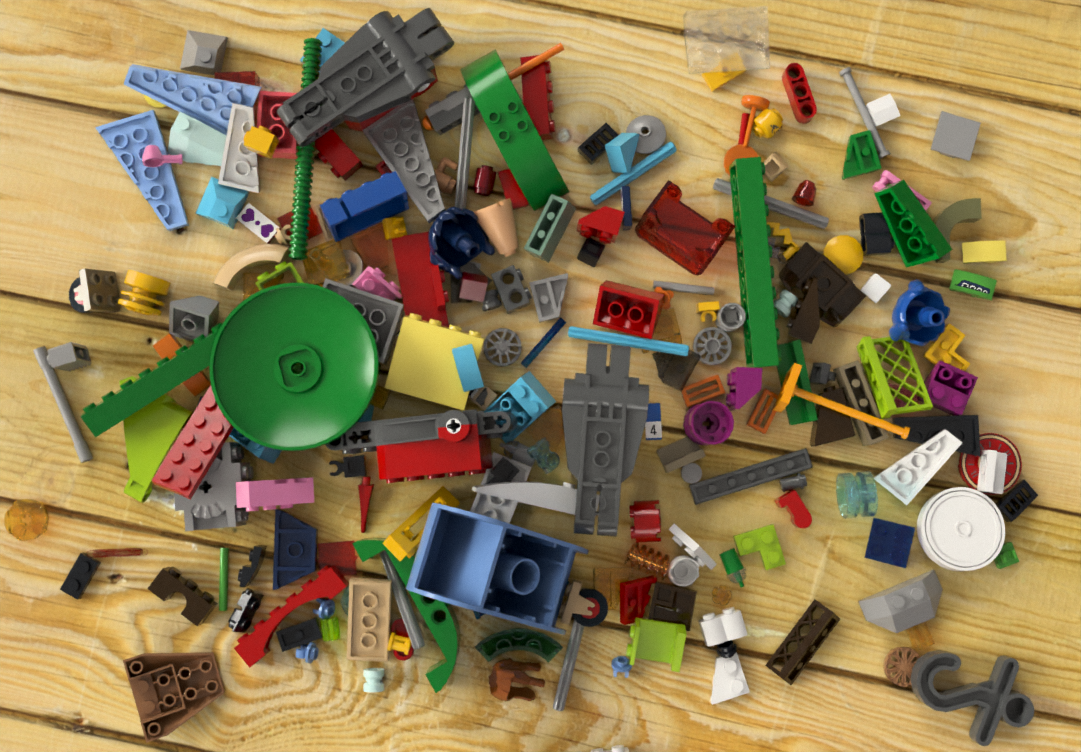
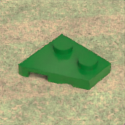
(860, 156)

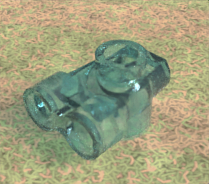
(542, 454)

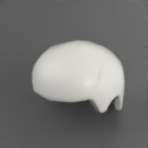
(683, 570)

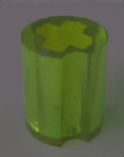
(330, 628)

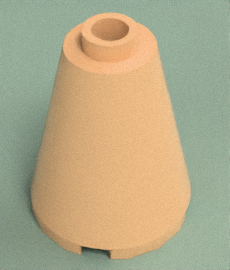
(499, 226)

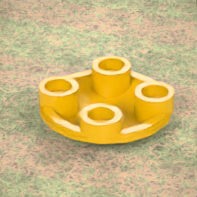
(844, 253)

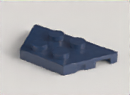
(293, 549)

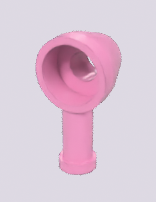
(153, 157)

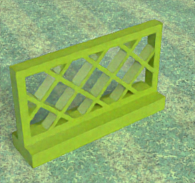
(878, 382)

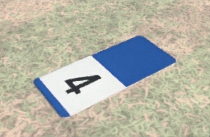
(653, 423)

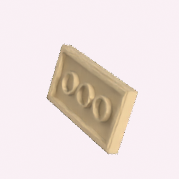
(369, 619)

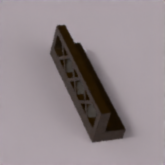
(809, 645)

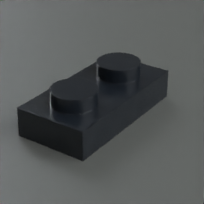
(80, 576)
(299, 634)

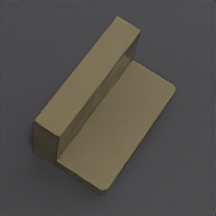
(679, 454)

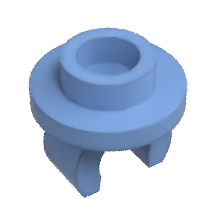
(326, 608)
(309, 652)
(621, 664)

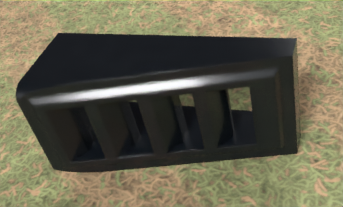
(582, 149)
(1016, 511)

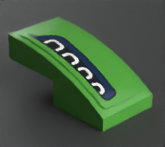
(973, 284)

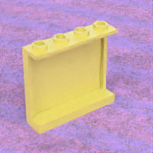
(425, 361)

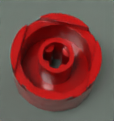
(646, 521)

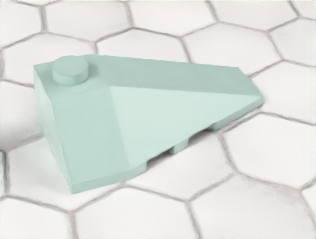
(196, 141)

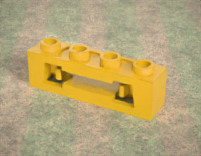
(400, 544)

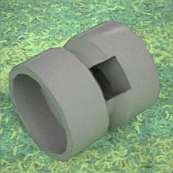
(730, 317)

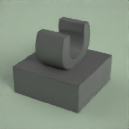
(821, 374)

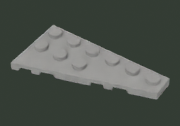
(404, 150)

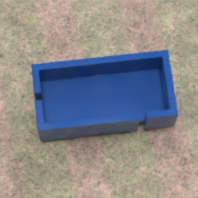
(365, 206)

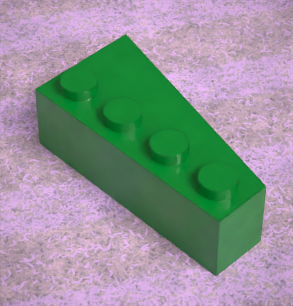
(910, 225)

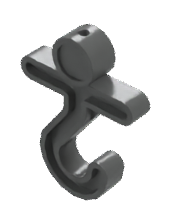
(993, 696)

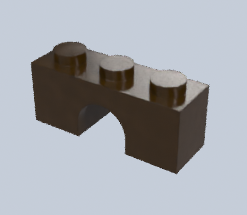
(198, 604)

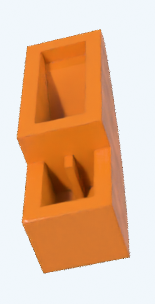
(167, 347)

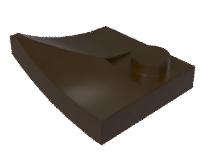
(673, 604)

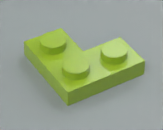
(762, 540)

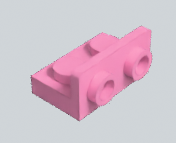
(372, 282)

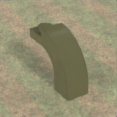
(960, 212)

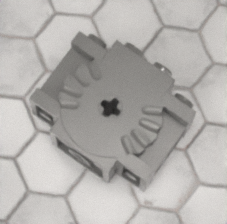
(218, 505)

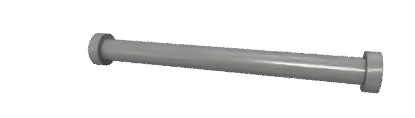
(864, 112)

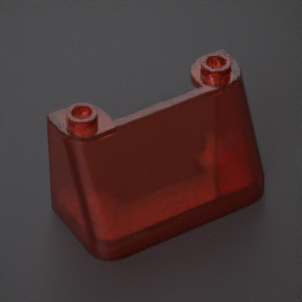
(681, 231)

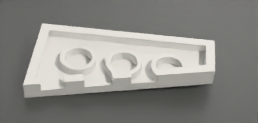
(239, 164)

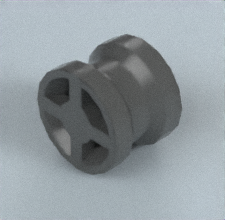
(491, 301)

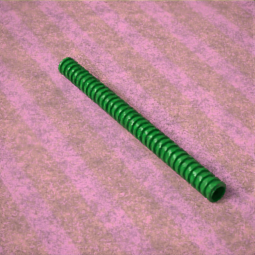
(304, 161)

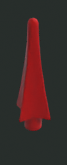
(365, 493)

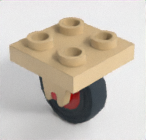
(585, 606)

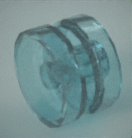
(856, 494)

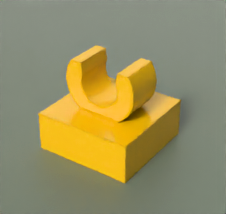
(394, 227)
(707, 308)

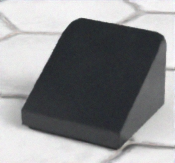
(591, 252)

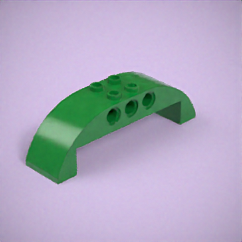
(513, 130)
(444, 630)

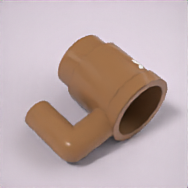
(446, 182)

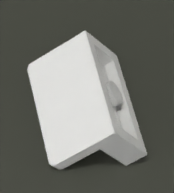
(992, 471)

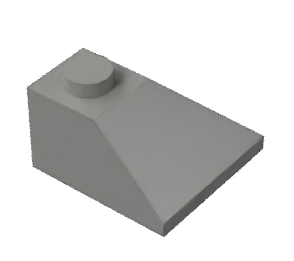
(203, 52)
(192, 317)

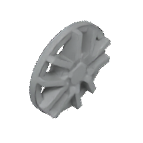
(502, 347)

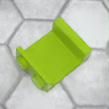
(657, 642)

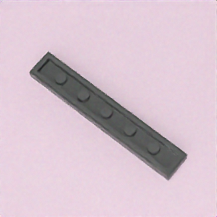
(750, 476)

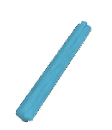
(635, 172)

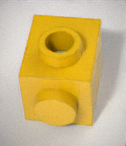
(261, 141)

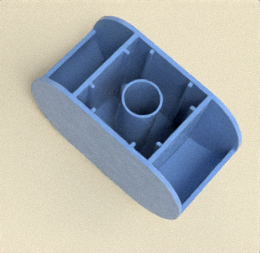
(492, 567)

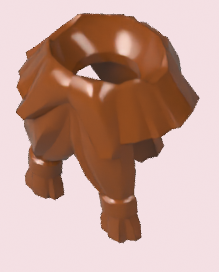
(510, 671)

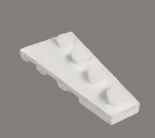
(915, 469)

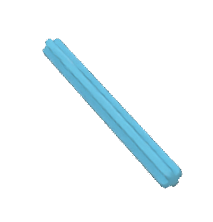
(625, 340)

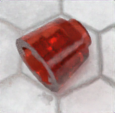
(805, 194)

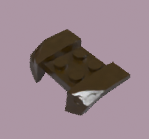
(836, 290)

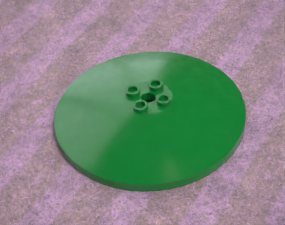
(256, 361)

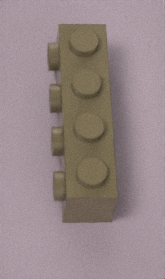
(859, 397)

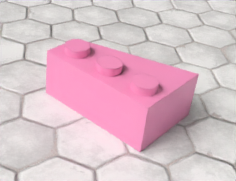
(274, 492)

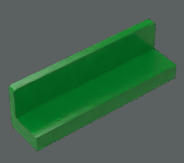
(798, 409)

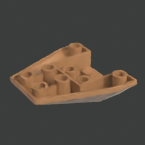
(171, 688)

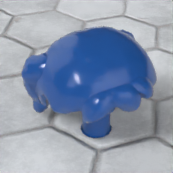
(918, 315)

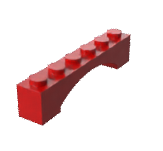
(255, 646)

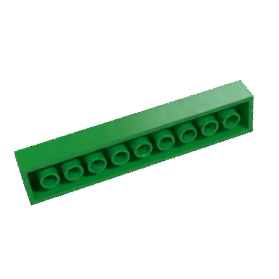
(754, 262)

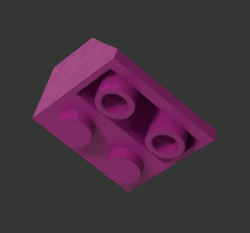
(743, 384)
(949, 388)

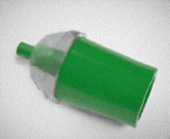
(733, 566)

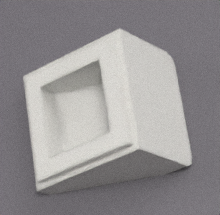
(875, 287)

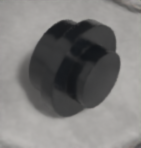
(726, 649)

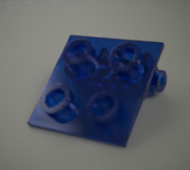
(889, 542)

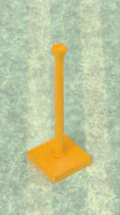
(790, 389)

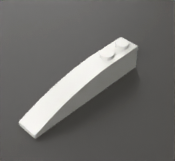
(535, 493)

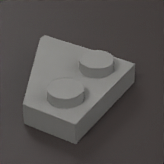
(548, 296)

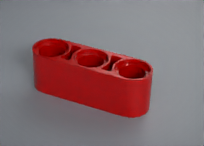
(801, 84)

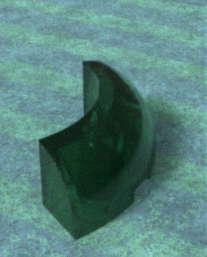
(518, 640)

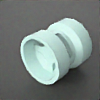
(785, 303)
(373, 677)

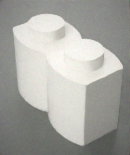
(722, 627)

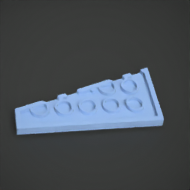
(196, 96)
(158, 184)

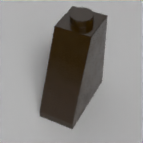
(831, 424)

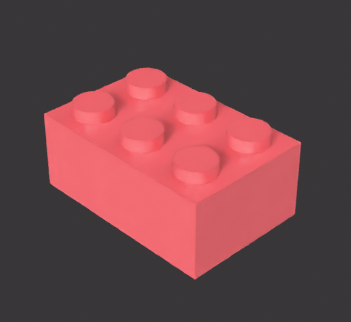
(268, 118)

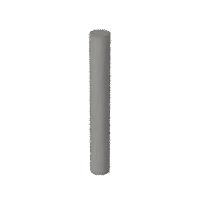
(684, 287)

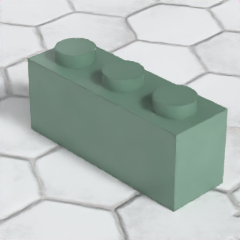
(550, 228)

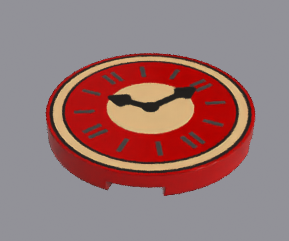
(970, 464)

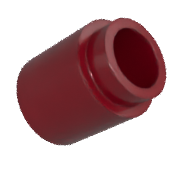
(484, 180)

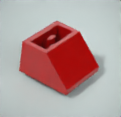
(601, 224)

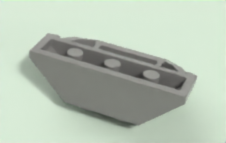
(904, 603)

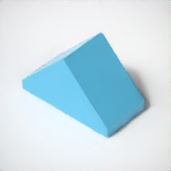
(622, 152)

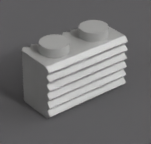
(68, 356)

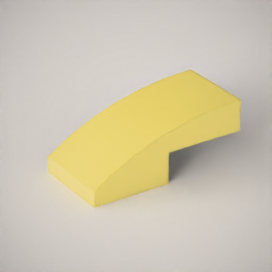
(984, 251)

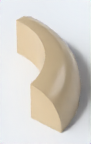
(247, 259)

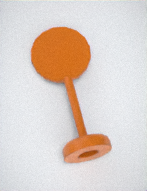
(754, 103)

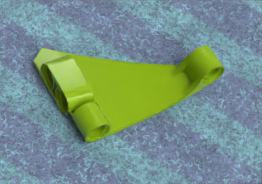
(148, 439)

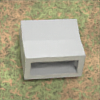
(883, 110)

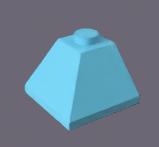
(222, 203)

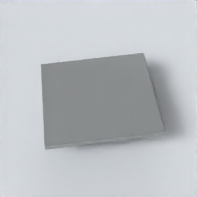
(955, 136)

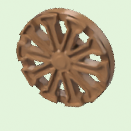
(902, 665)

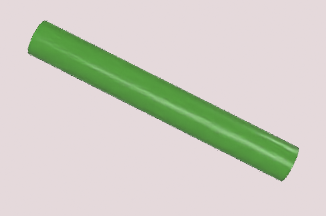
(223, 580)

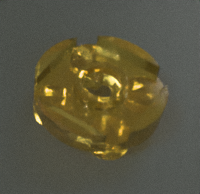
(37, 525)

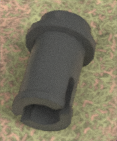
(793, 482)

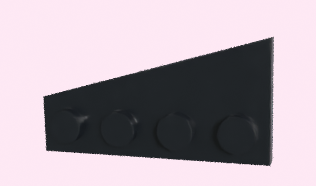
(962, 427)

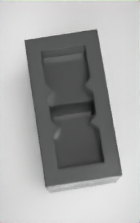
(507, 290)

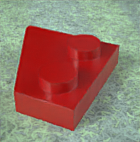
(634, 598)

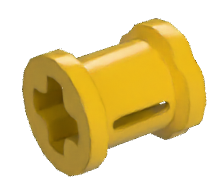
(399, 643)

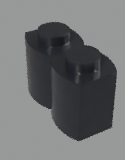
(875, 234)

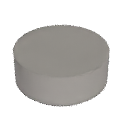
(691, 473)

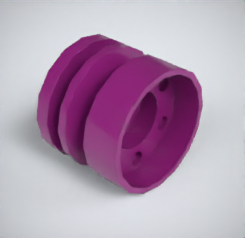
(719, 419)

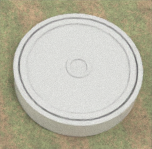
(961, 529)

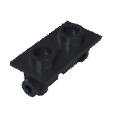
(242, 619)

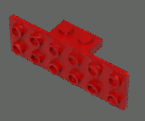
(419, 278)

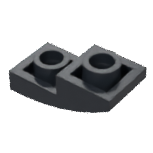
(249, 572)

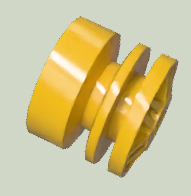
(144, 293)

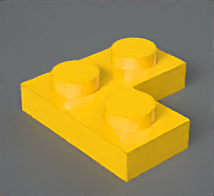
(944, 348)

